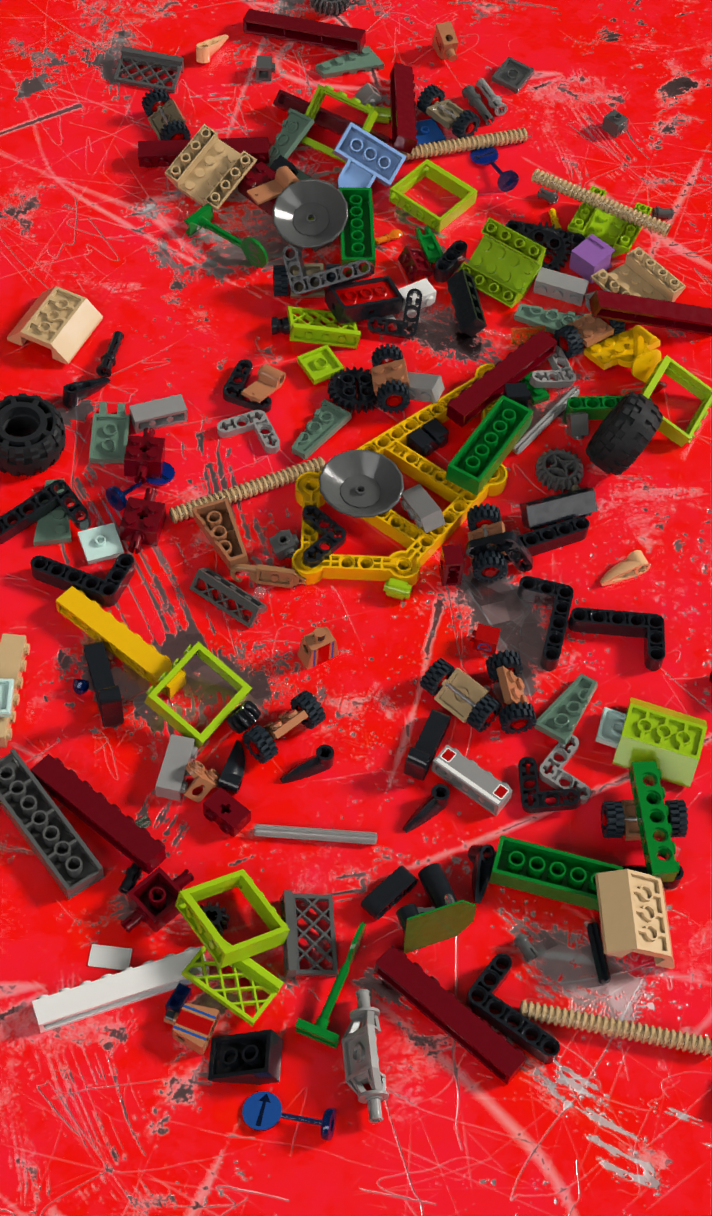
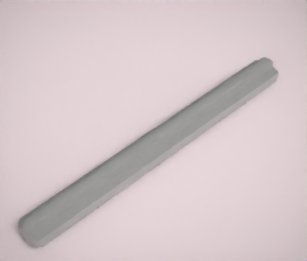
(545, 420)
(315, 834)

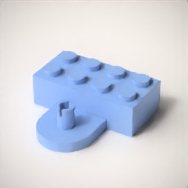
(366, 159)

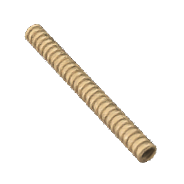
(467, 144)
(600, 202)
(249, 489)
(616, 1028)

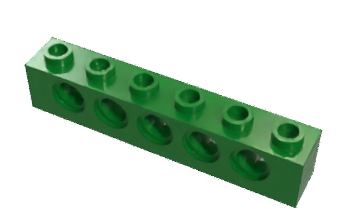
(648, 773)

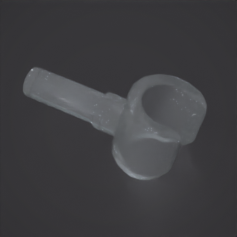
(260, 593)

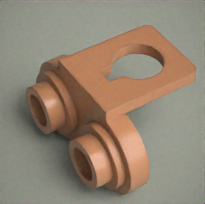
(204, 777)

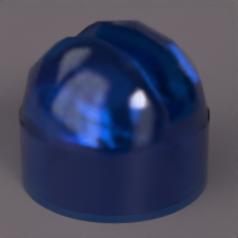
(80, 686)

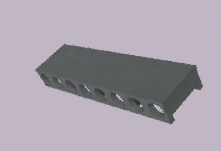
(46, 828)

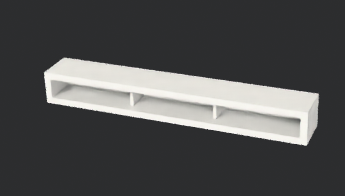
(114, 990)

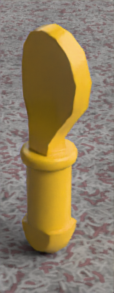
(554, 220)

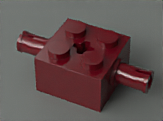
(144, 456)
(142, 521)
(155, 900)

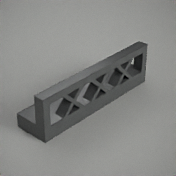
(231, 591)

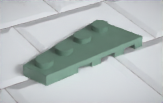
(350, 64)
(292, 133)
(551, 318)
(325, 424)
(54, 526)
(565, 712)

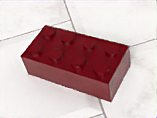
(255, 177)

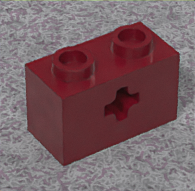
(451, 565)
(234, 815)

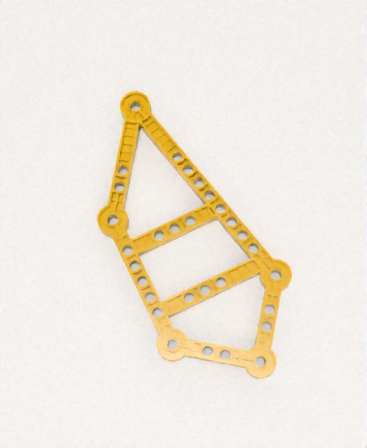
(418, 543)

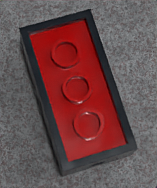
(364, 299)

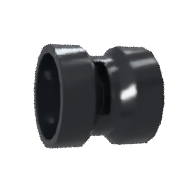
(276, 325)

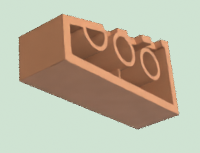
(221, 530)

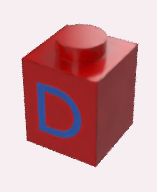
(485, 638)

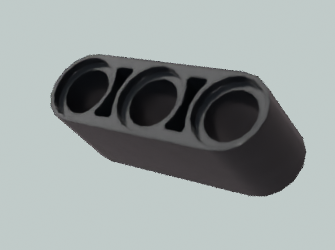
(450, 261)
(389, 892)

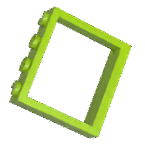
(342, 97)
(443, 179)
(691, 384)
(175, 719)
(210, 937)

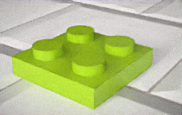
(320, 364)

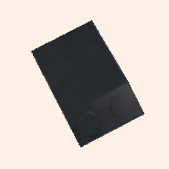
(246, 1058)

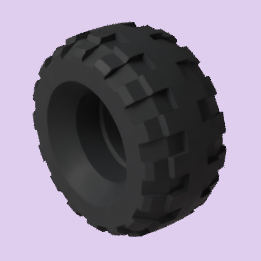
(624, 433)
(32, 452)

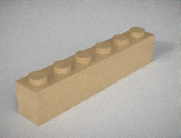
(12, 664)

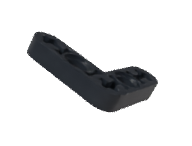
(401, 325)
(236, 388)
(326, 533)
(503, 542)
(539, 797)

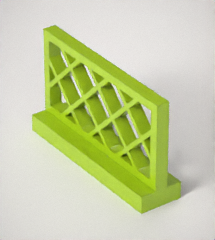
(317, 333)
(246, 968)

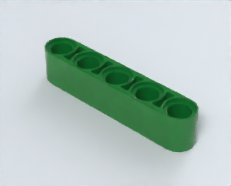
(595, 406)

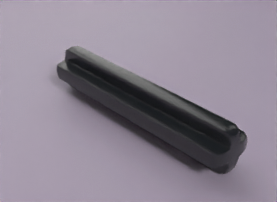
(598, 953)

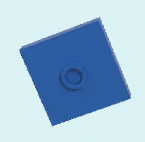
(428, 132)

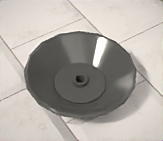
(310, 200)
(365, 472)

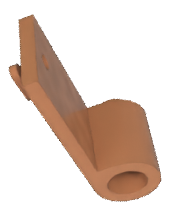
(270, 190)
(268, 382)

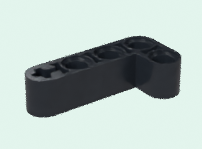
(422, 755)

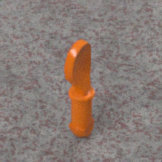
(393, 235)

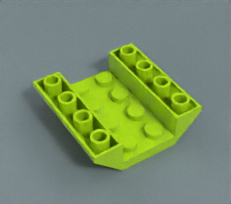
(606, 227)
(504, 263)
(662, 737)

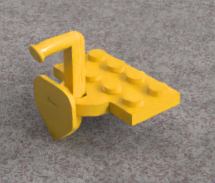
(629, 349)

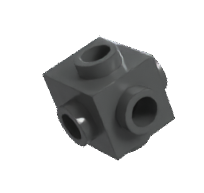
(284, 544)

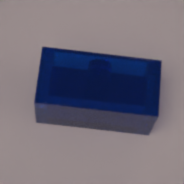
(178, 998)

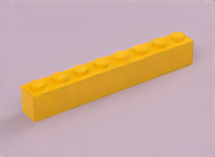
(118, 639)

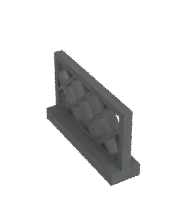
(151, 60)
(291, 949)

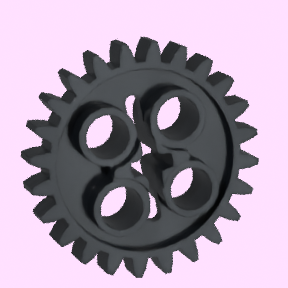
(550, 236)
(343, 390)

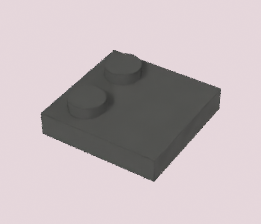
(513, 75)

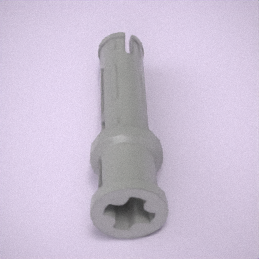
(493, 100)

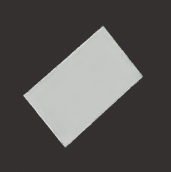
(109, 957)

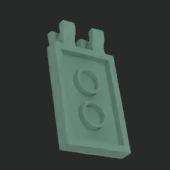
(109, 435)

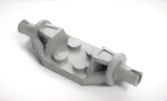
(361, 1056)

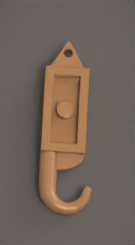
(269, 575)

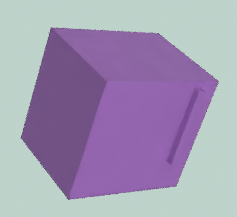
(590, 257)

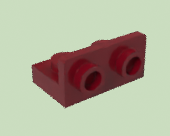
(415, 263)

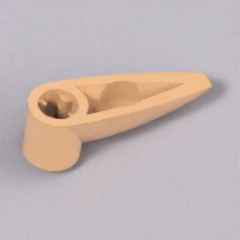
(209, 47)
(632, 566)

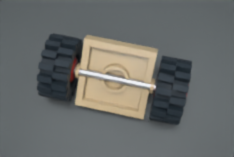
(460, 695)

